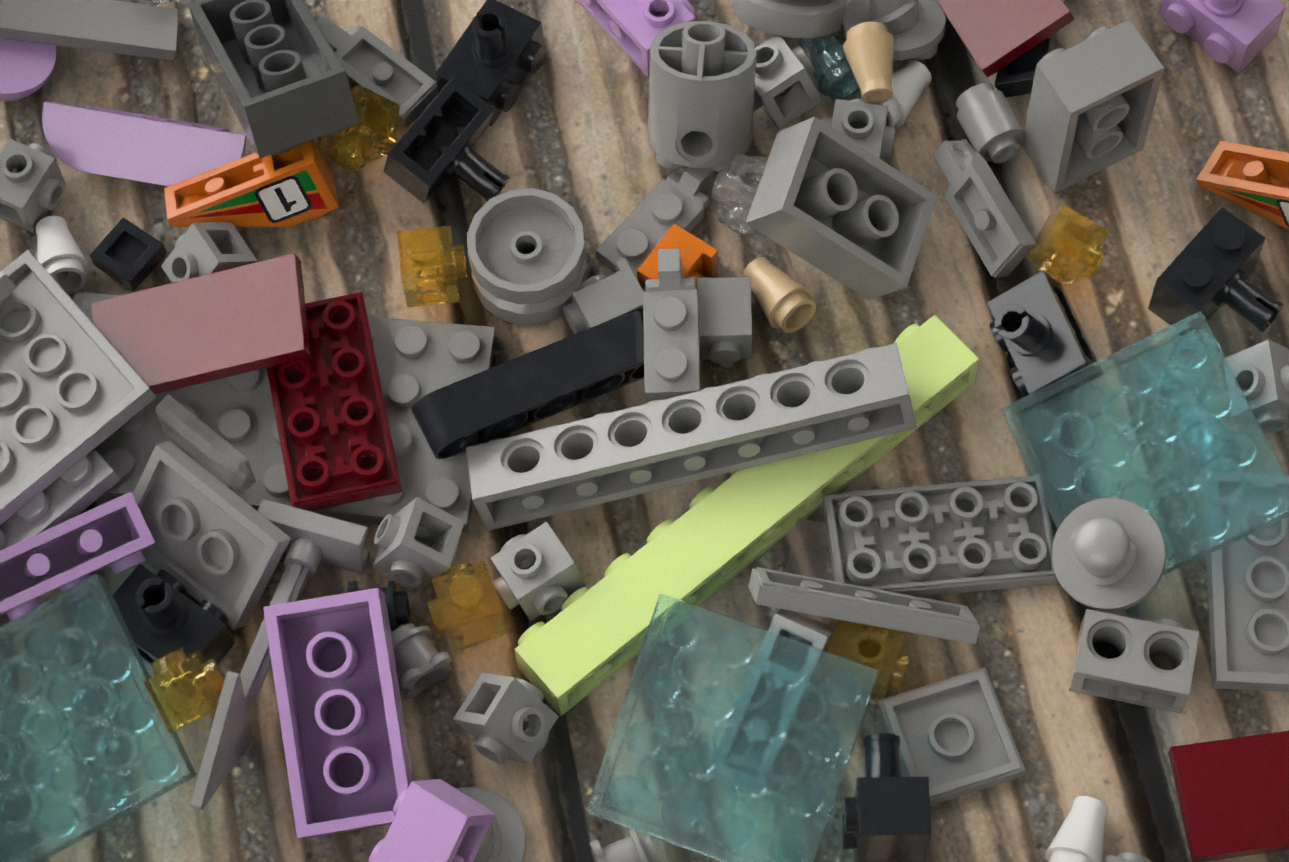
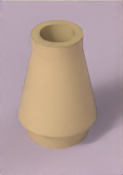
(870, 56)
(780, 296)

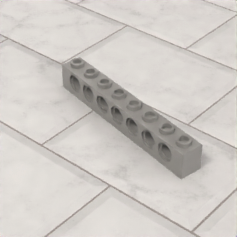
(690, 437)

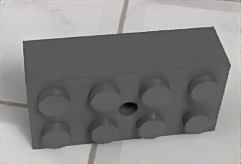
(274, 70)

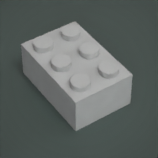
(1091, 104)
(841, 209)

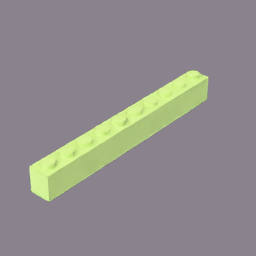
(722, 534)

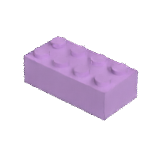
(339, 711)

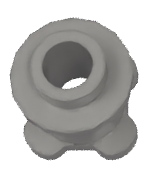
(418, 659)
(626, 850)

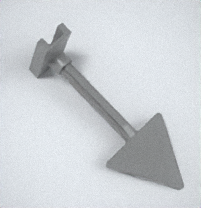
(312, 541)

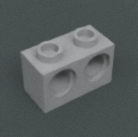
(1132, 675)

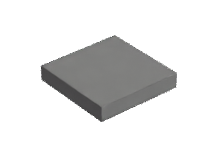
(953, 736)

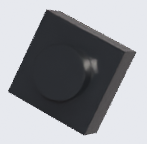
(1018, 75)
(128, 254)

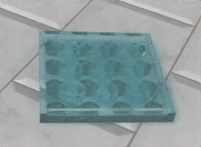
(1157, 431)
(76, 725)
(731, 738)

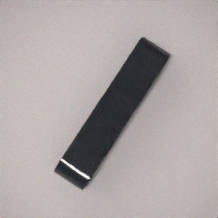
(533, 386)

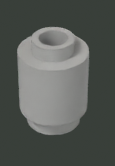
(990, 123)

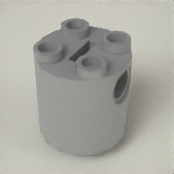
(701, 95)

